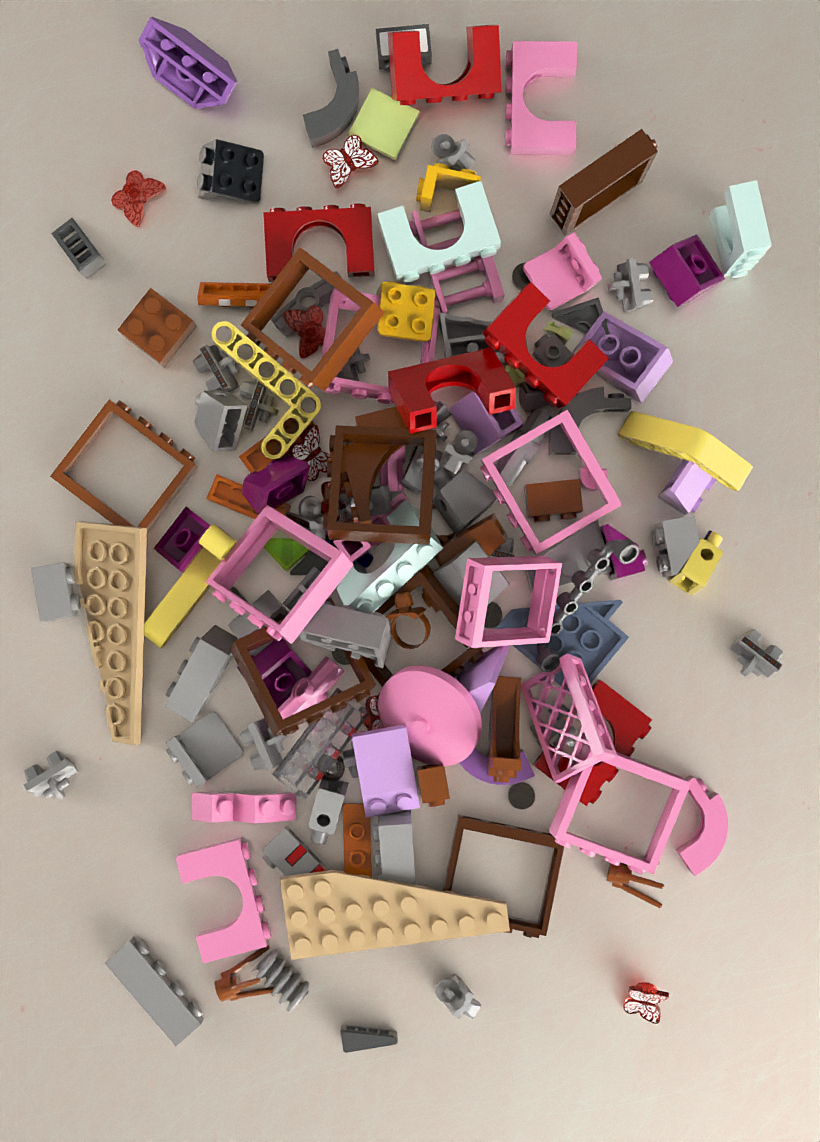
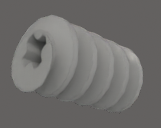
(282, 979)

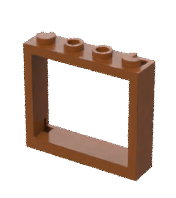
(344, 345)
(143, 427)

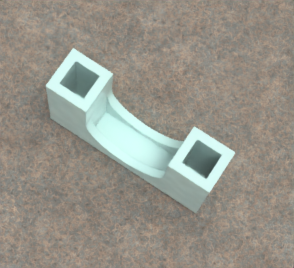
(740, 229)
(412, 258)
(371, 590)

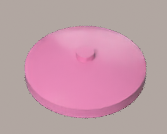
(437, 712)

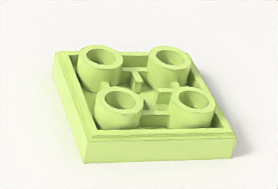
(384, 123)

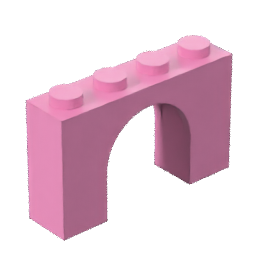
(527, 132)
(249, 929)

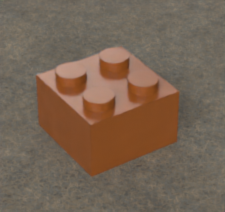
(157, 327)

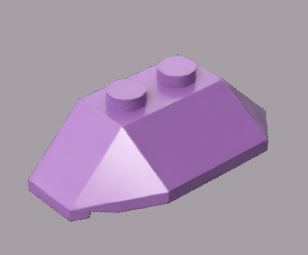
(186, 65)

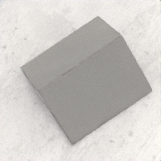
(453, 571)

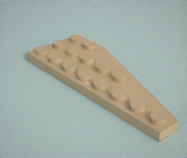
(112, 584)
(353, 913)

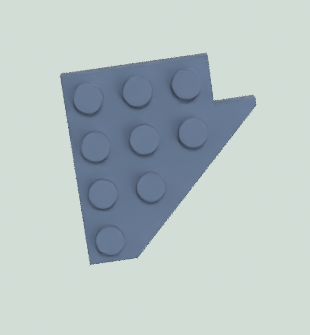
(584, 635)

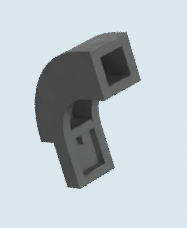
(335, 118)
(580, 407)

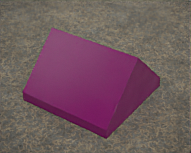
(181, 540)

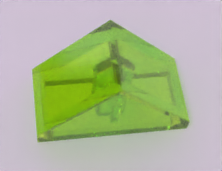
(286, 552)

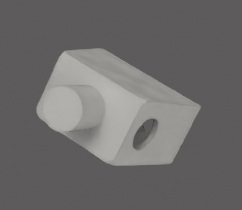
(219, 419)
(461, 499)
(328, 802)

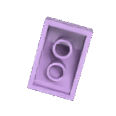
(634, 358)
(685, 487)
(482, 674)
(385, 770)

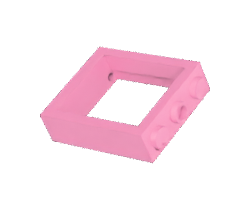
(476, 594)

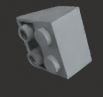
(675, 542)

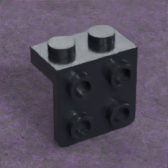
(230, 171)

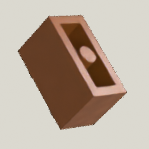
(553, 499)
(433, 784)

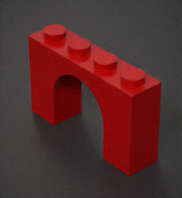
(479, 77)
(353, 224)
(508, 336)
(475, 370)
(626, 725)

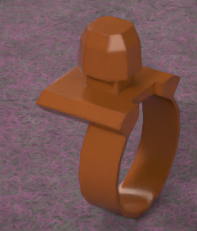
(403, 602)

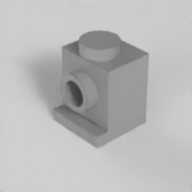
(543, 356)

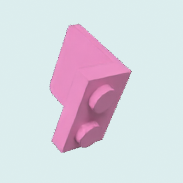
(563, 271)

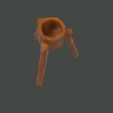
(622, 874)
(231, 988)

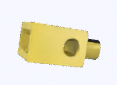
(699, 565)

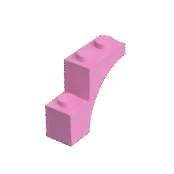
(243, 807)

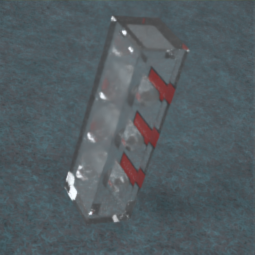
(319, 748)

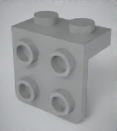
(204, 749)

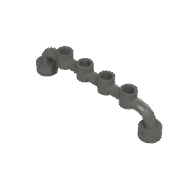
(624, 550)

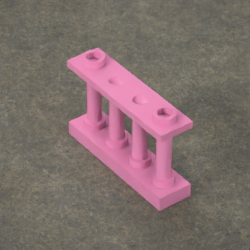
(491, 287)

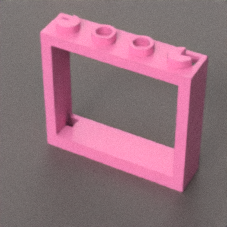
(360, 389)
(587, 458)
(247, 549)
(662, 832)

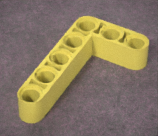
(272, 383)
(687, 444)
(189, 587)

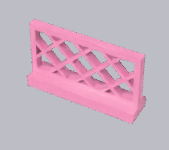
(588, 713)

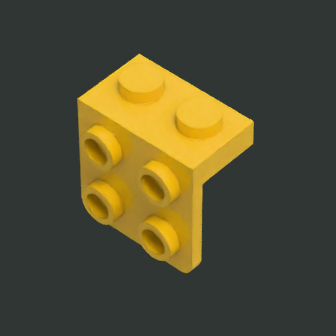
(442, 177)
(406, 311)

